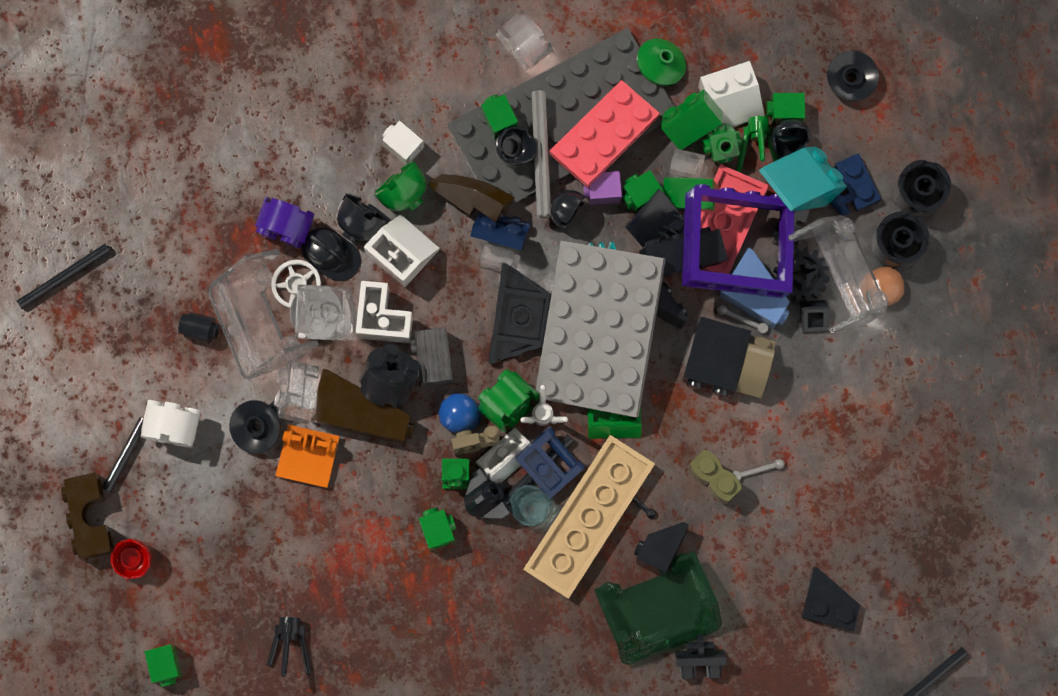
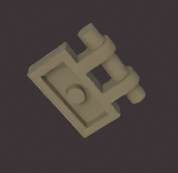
(467, 442)

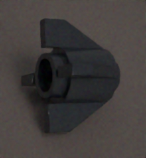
(484, 498)

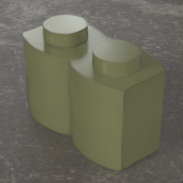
(709, 472)

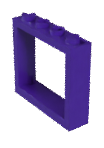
(728, 282)

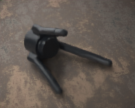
(289, 629)

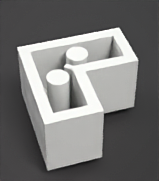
(378, 322)

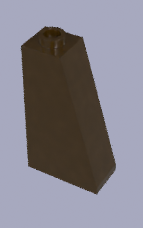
(345, 408)

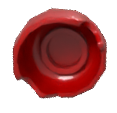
(131, 558)

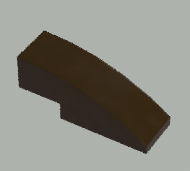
(473, 195)

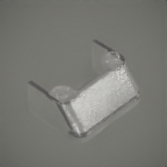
(849, 269)
(248, 318)

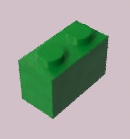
(691, 119)

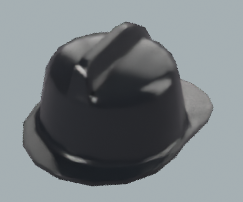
(331, 254)

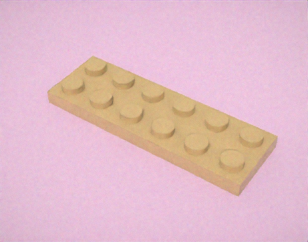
(589, 517)

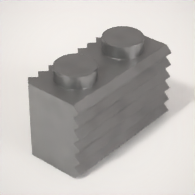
(432, 356)

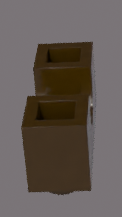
(81, 494)

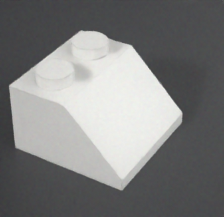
(735, 93)

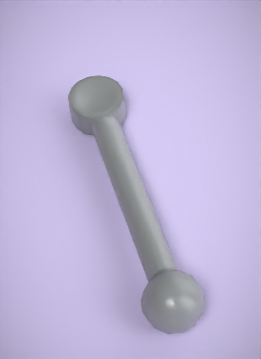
(761, 328)
(779, 464)

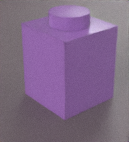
(604, 189)

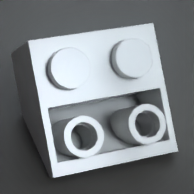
(401, 250)

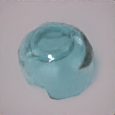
(530, 505)

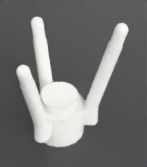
(543, 413)

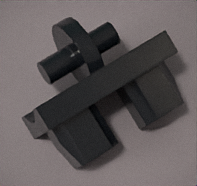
(700, 654)

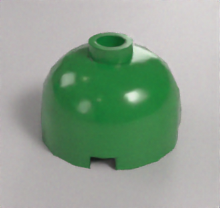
(403, 189)

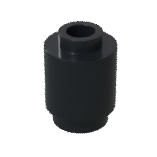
(198, 327)

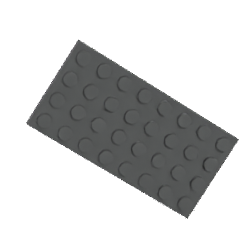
(570, 94)

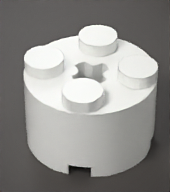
(170, 423)

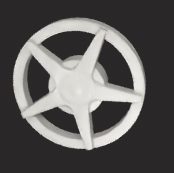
(292, 280)

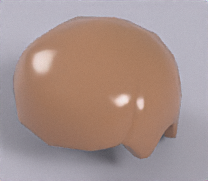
(890, 283)

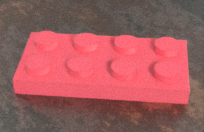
(604, 134)
(731, 219)

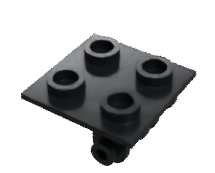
(656, 220)

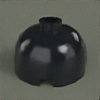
(358, 219)

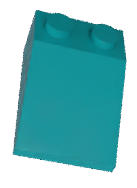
(804, 179)

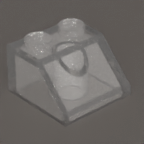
(325, 313)

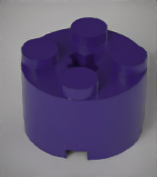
(284, 220)

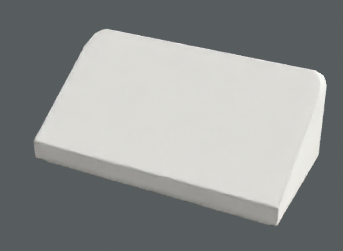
(500, 459)

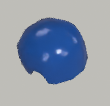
(459, 413)

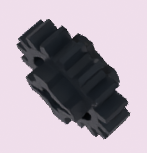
(812, 272)

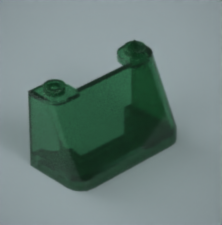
(660, 611)

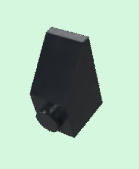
(661, 548)

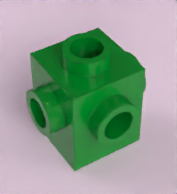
(716, 137)

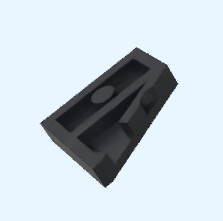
(829, 603)

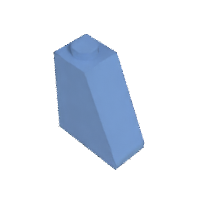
(763, 308)

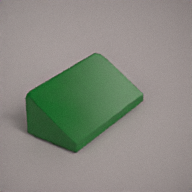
(677, 188)
(603, 424)

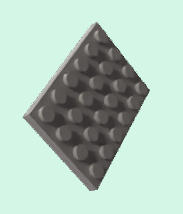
(600, 328)

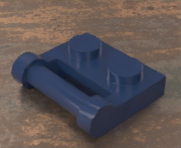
(542, 467)

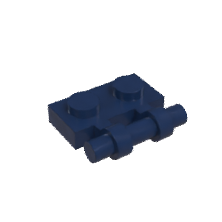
(859, 188)
(505, 231)

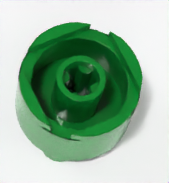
(507, 400)

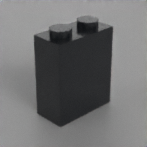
(716, 357)

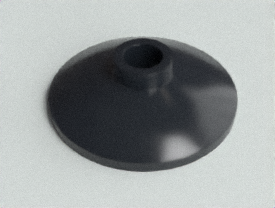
(859, 66)
(243, 426)

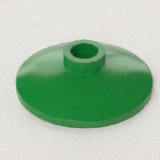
(657, 69)

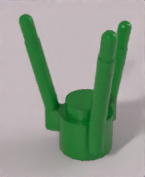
(759, 131)

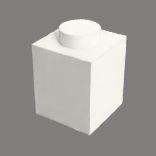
(402, 142)

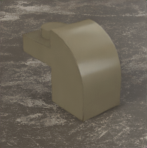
(756, 366)

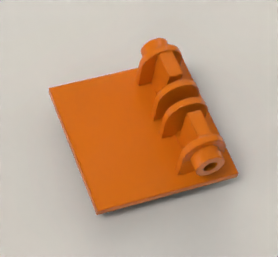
(307, 456)

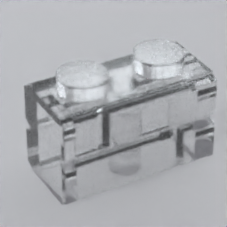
(297, 391)

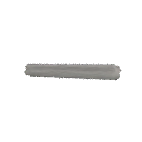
(541, 159)

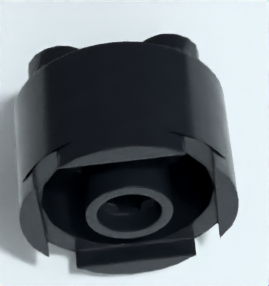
(927, 175)
(904, 227)
(389, 376)

